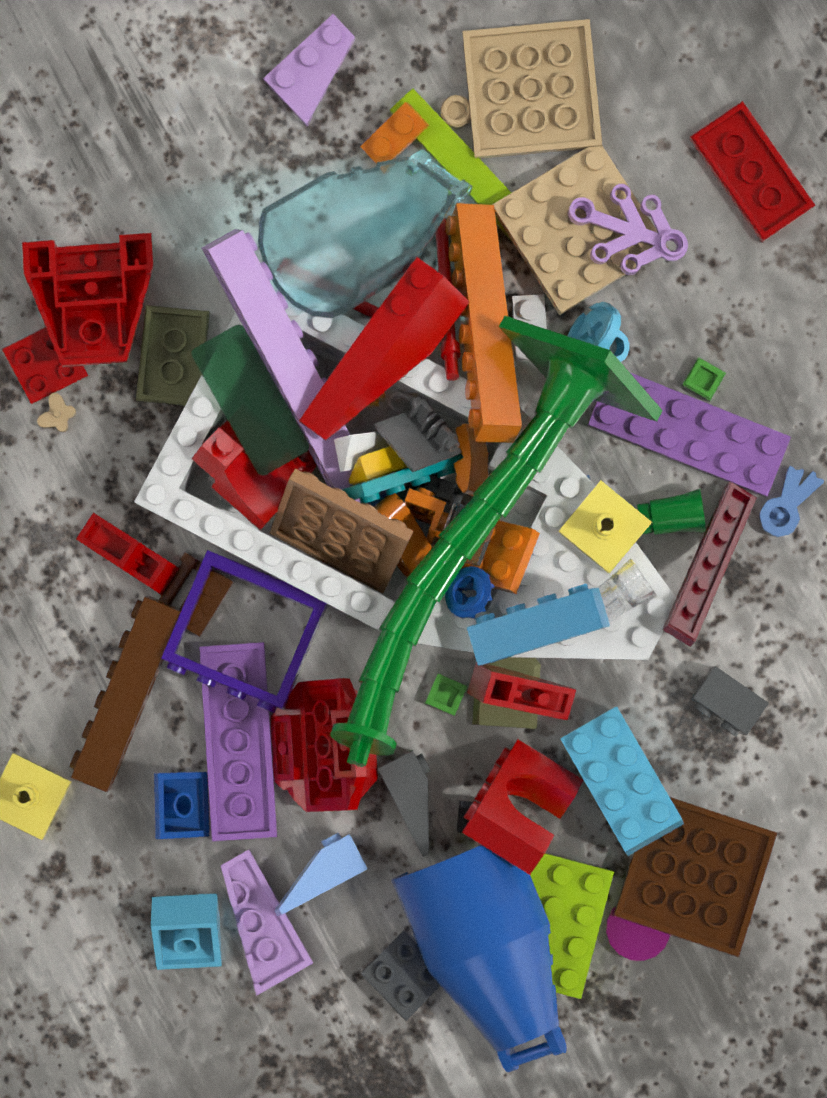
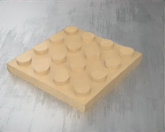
(532, 89)
(555, 246)

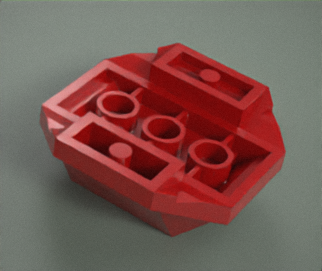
(306, 755)

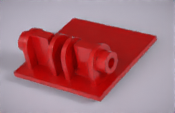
(39, 366)

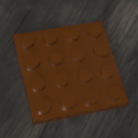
(699, 879)

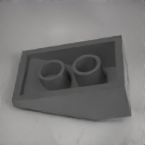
(409, 789)

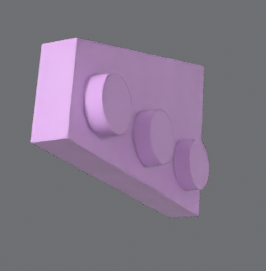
(310, 67)

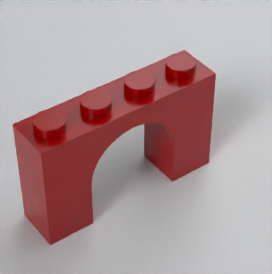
(500, 825)

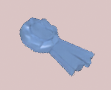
(780, 514)

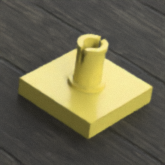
(604, 527)
(30, 795)

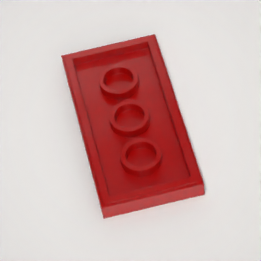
(752, 171)

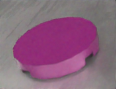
(634, 940)

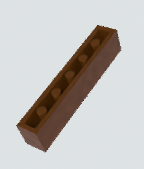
(126, 694)

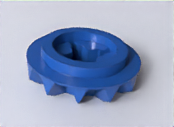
(469, 579)

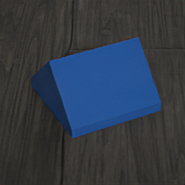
(181, 805)

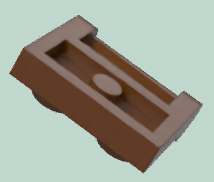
(212, 596)

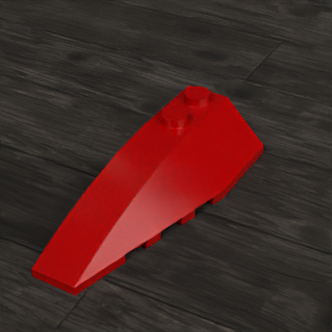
(390, 345)

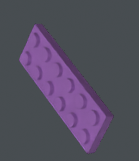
(699, 437)
(238, 746)

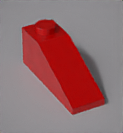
(520, 691)

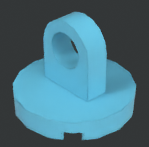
(601, 329)

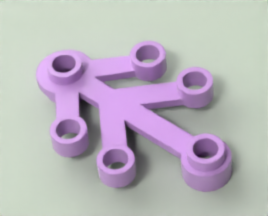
(632, 230)

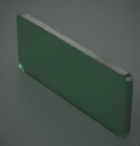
(250, 399)

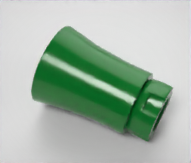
(675, 514)

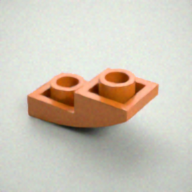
(473, 468)

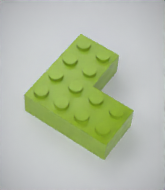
(574, 904)

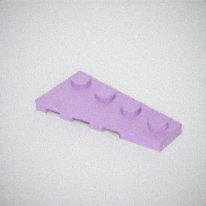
(268, 940)

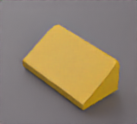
(376, 465)

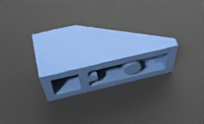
(325, 870)

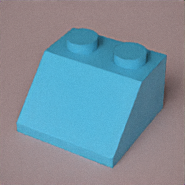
(186, 931)

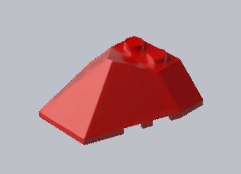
(90, 295)

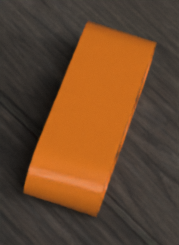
(418, 545)

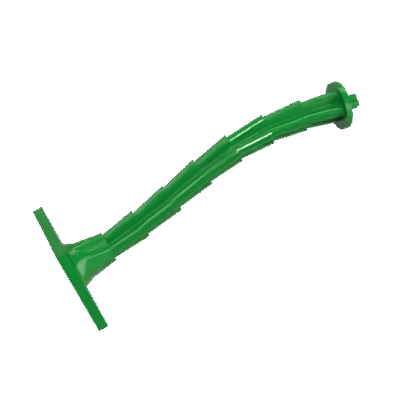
(574, 379)

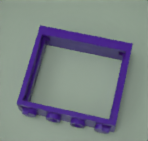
(236, 687)

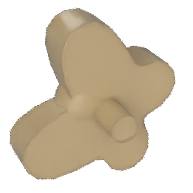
(57, 415)

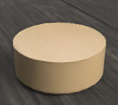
(456, 111)

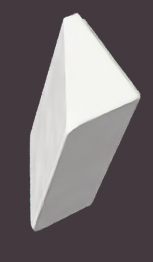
(354, 446)

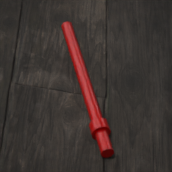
(450, 346)

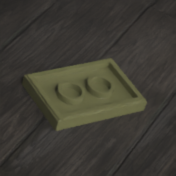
(166, 362)

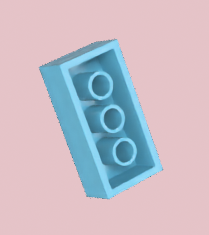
(622, 781)

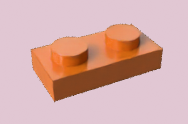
(395, 134)

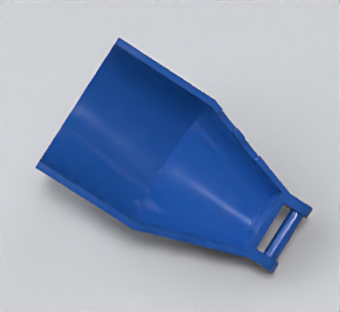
(487, 948)

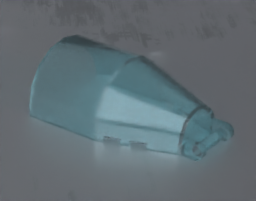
(355, 231)

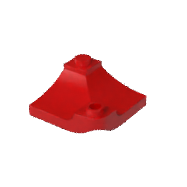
(237, 480)

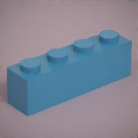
(539, 625)

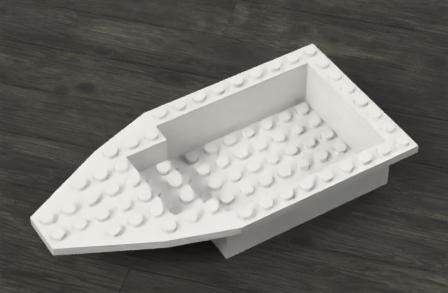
(182, 495)

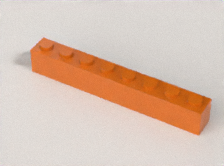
(486, 347)

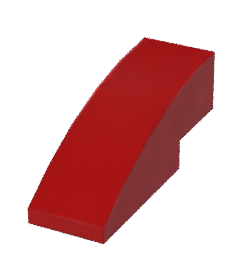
(127, 553)

